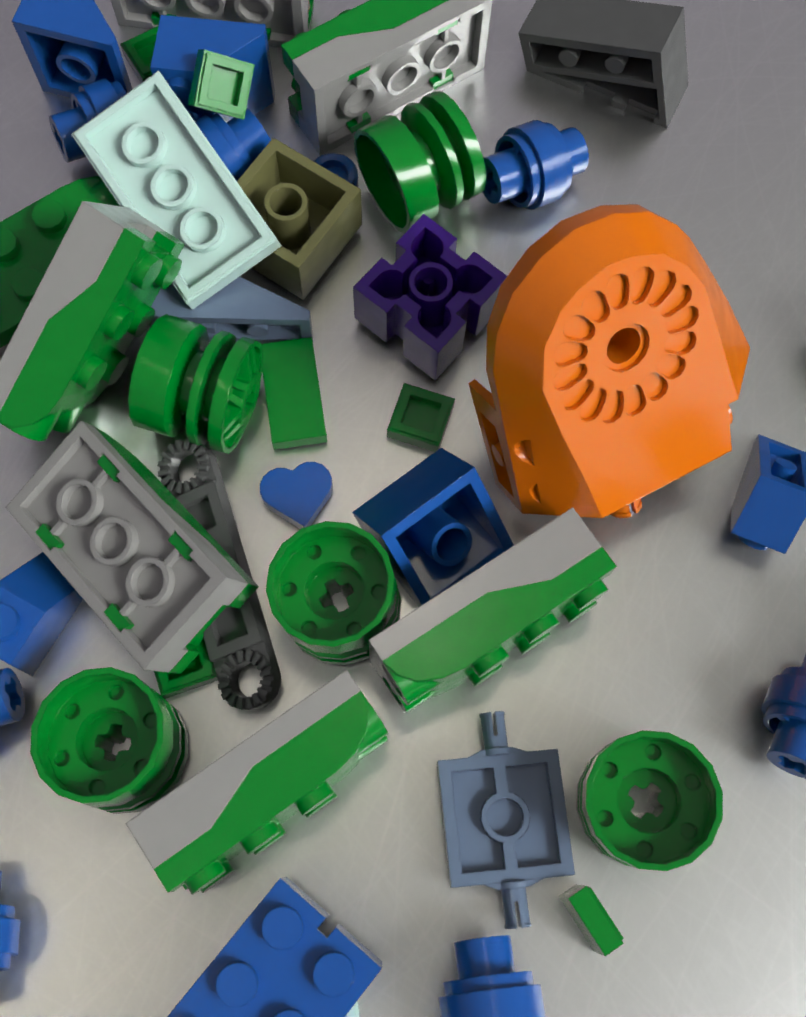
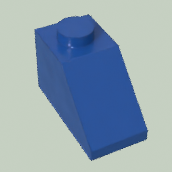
(770, 496)
(34, 612)

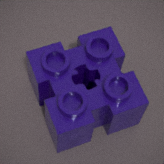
(428, 296)

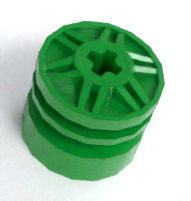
(420, 160)
(195, 383)
(314, 568)
(83, 722)
(683, 796)

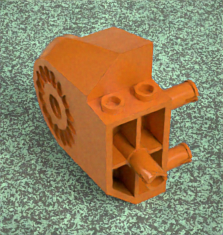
(607, 365)

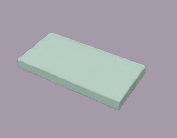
(173, 177)

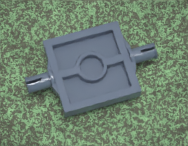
(505, 819)

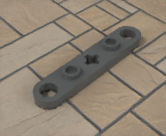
(236, 634)

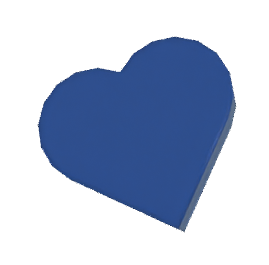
(297, 493)

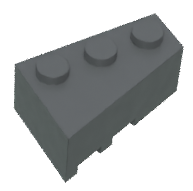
(612, 47)

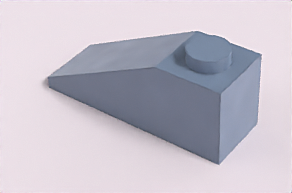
(241, 310)

